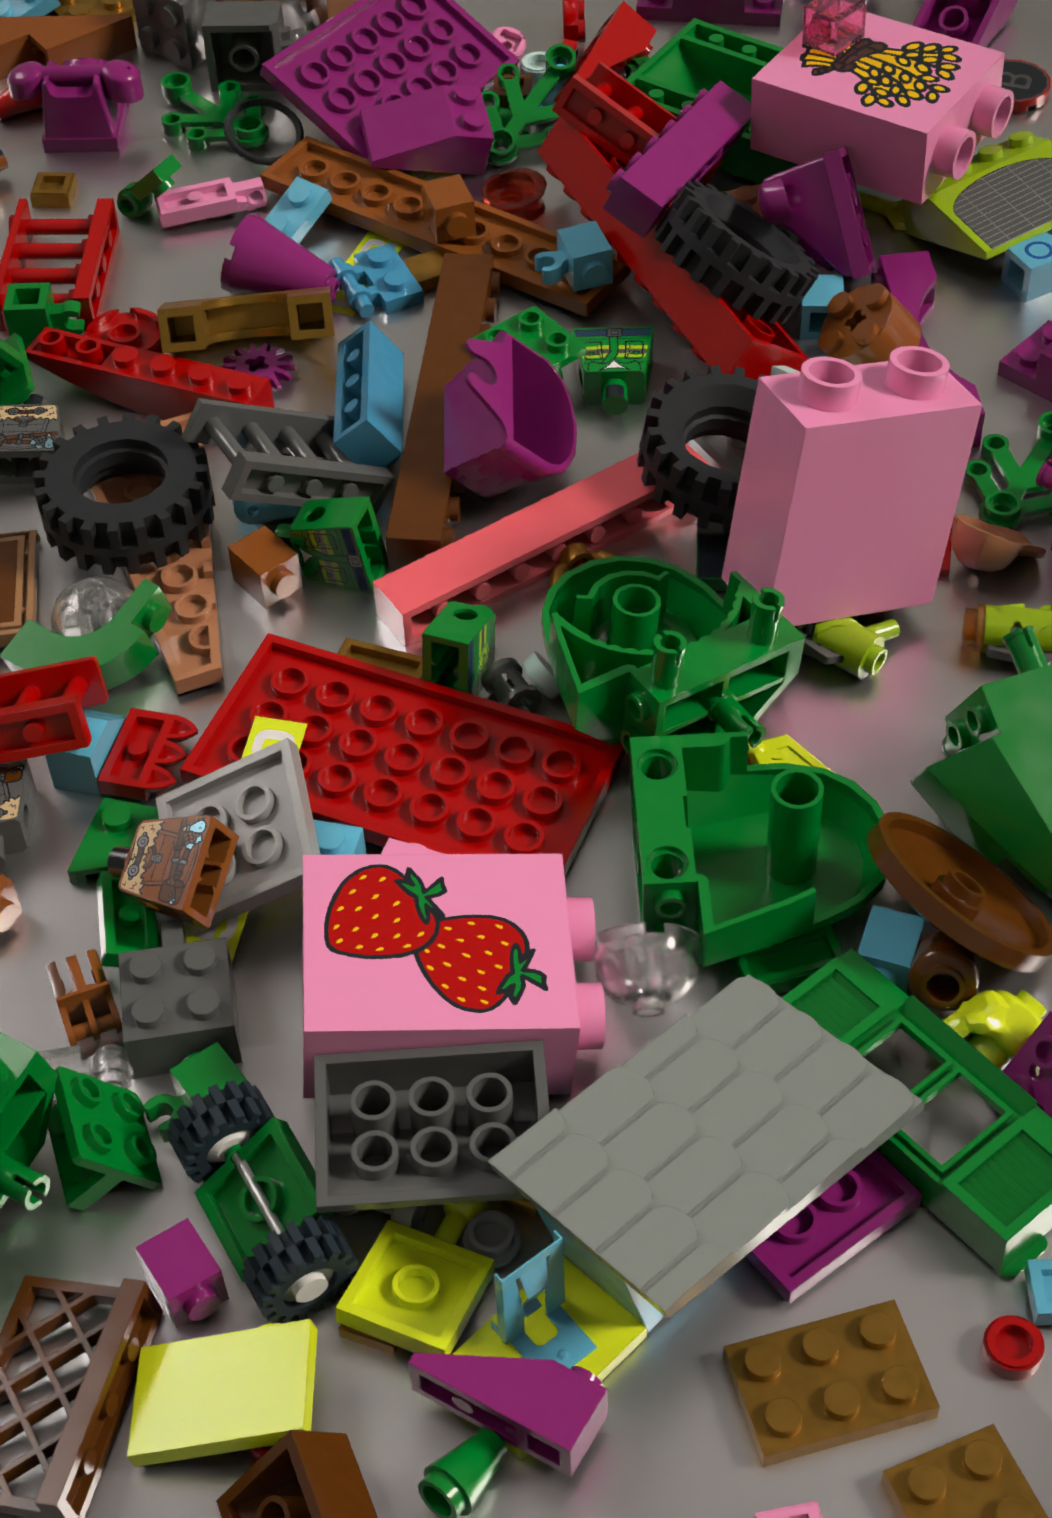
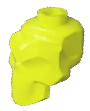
(997, 1023)

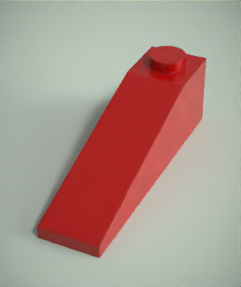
(616, 43)

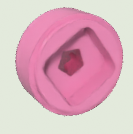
(511, 39)

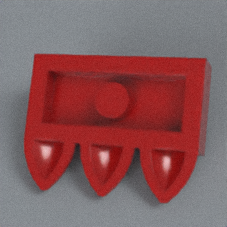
(574, 20)
(142, 752)

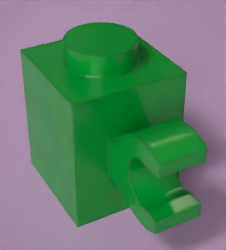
(32, 308)
(191, 1077)

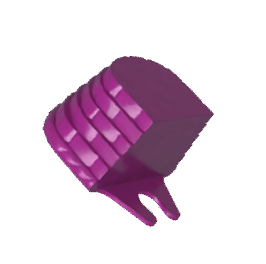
(506, 418)

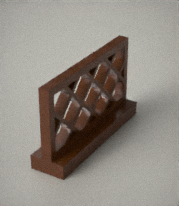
(98, 1395)

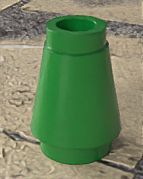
(461, 1475)

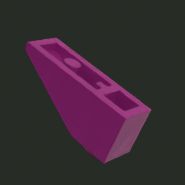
(523, 1400)

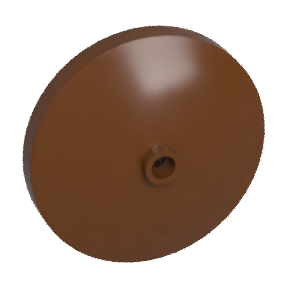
(960, 892)

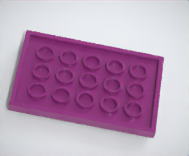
(380, 55)

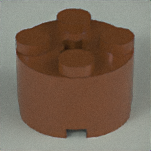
(867, 326)

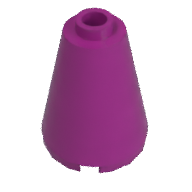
(272, 262)

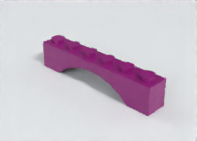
(913, 283)

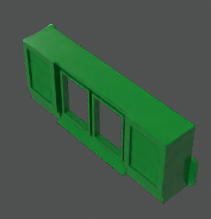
(1001, 1181)

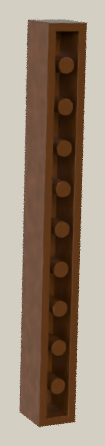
(424, 496)

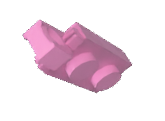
(209, 200)

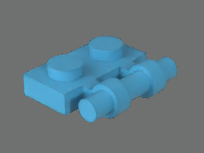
(386, 279)

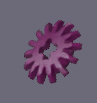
(276, 363)

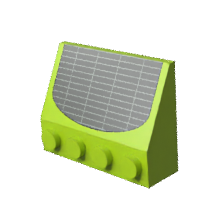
(994, 204)

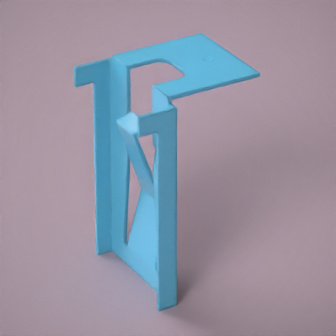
(536, 1275)

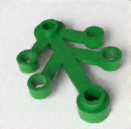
(526, 111)
(247, 130)
(1006, 506)

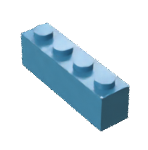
(369, 398)

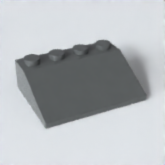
(422, 1123)

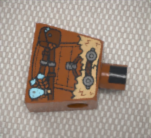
(176, 866)

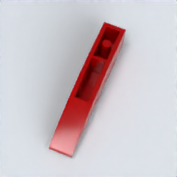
(143, 378)

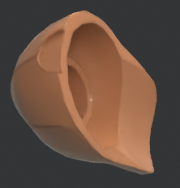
(988, 545)

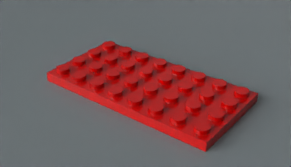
(416, 755)

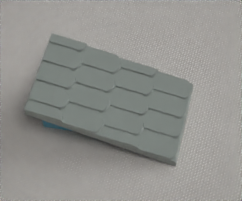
(702, 1146)

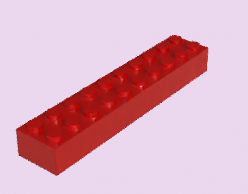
(713, 327)

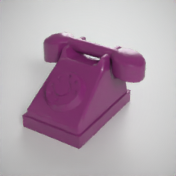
(81, 101)
(824, 212)

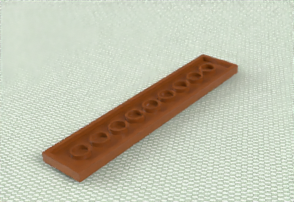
(393, 207)

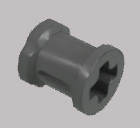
(513, 688)

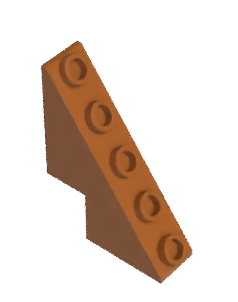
(63, 39)

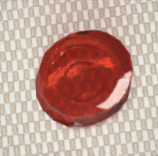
(516, 192)

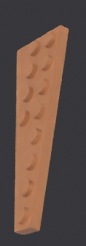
(191, 633)

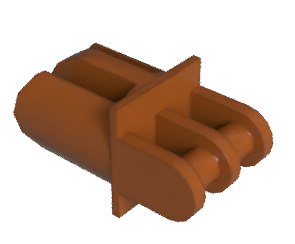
(89, 1007)

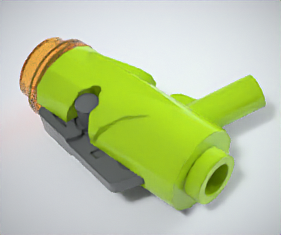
(988, 624)
(849, 644)

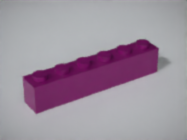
(678, 155)

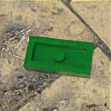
(122, 922)

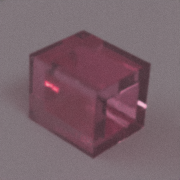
(833, 24)

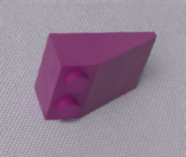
(965, 19)
(430, 131)

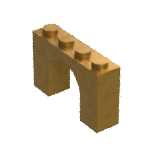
(201, 322)

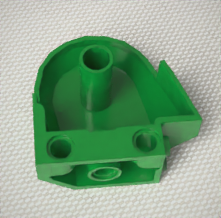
(743, 846)

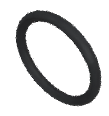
(259, 102)

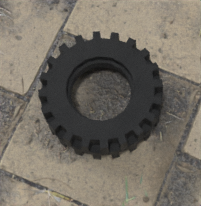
(736, 252)
(685, 412)
(133, 530)

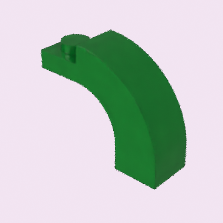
(120, 645)

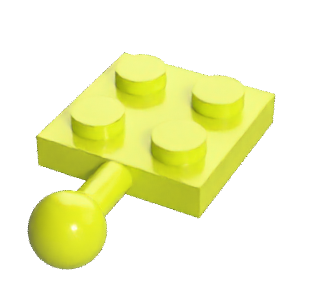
(418, 1285)

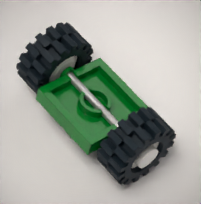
(262, 1201)

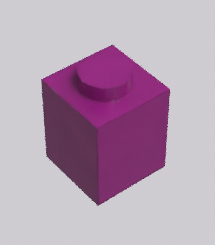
(183, 1273)

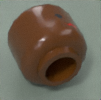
(943, 973)

